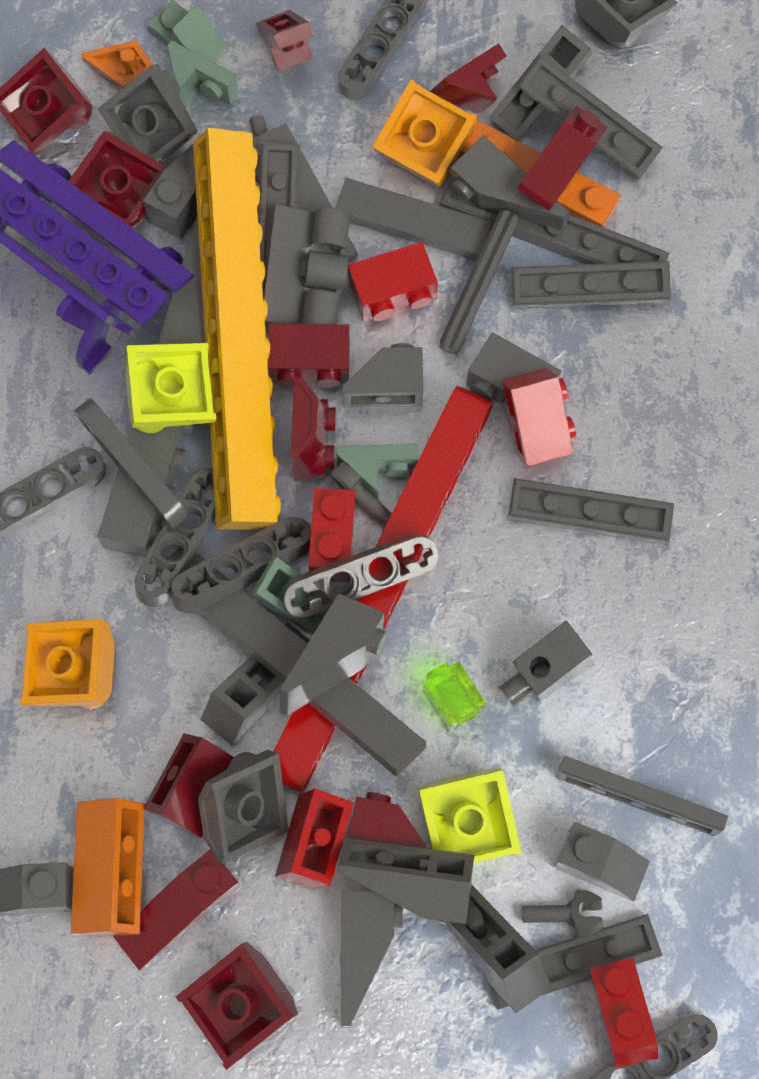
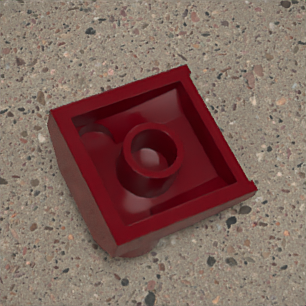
(43, 102)
(118, 177)
(309, 434)
(239, 1003)

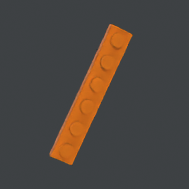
(581, 197)

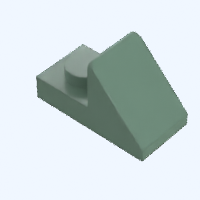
(188, 29)
(197, 72)
(369, 460)
(269, 591)

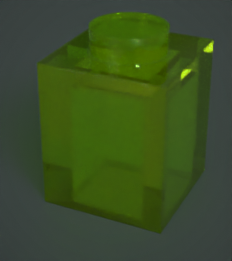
(453, 695)

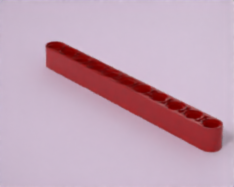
(415, 512)

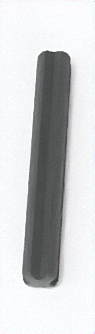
(479, 281)

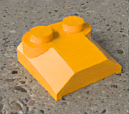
(424, 134)
(68, 664)

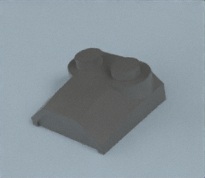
(622, 20)
(150, 114)
(243, 805)

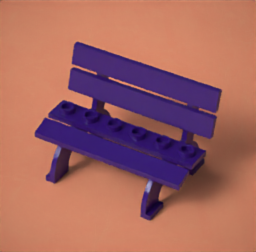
(99, 268)

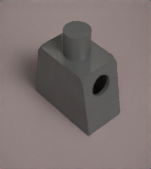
(560, 651)

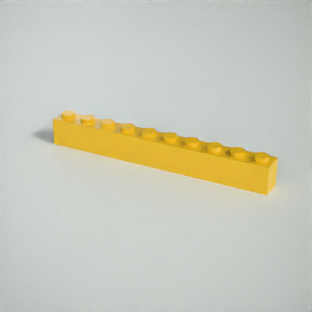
(235, 330)

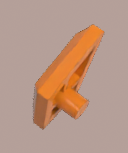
(118, 62)

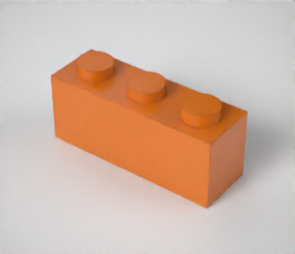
(107, 867)

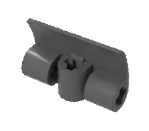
(306, 265)

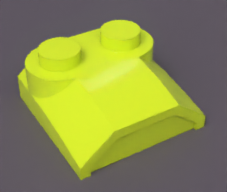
(168, 385)
(471, 815)

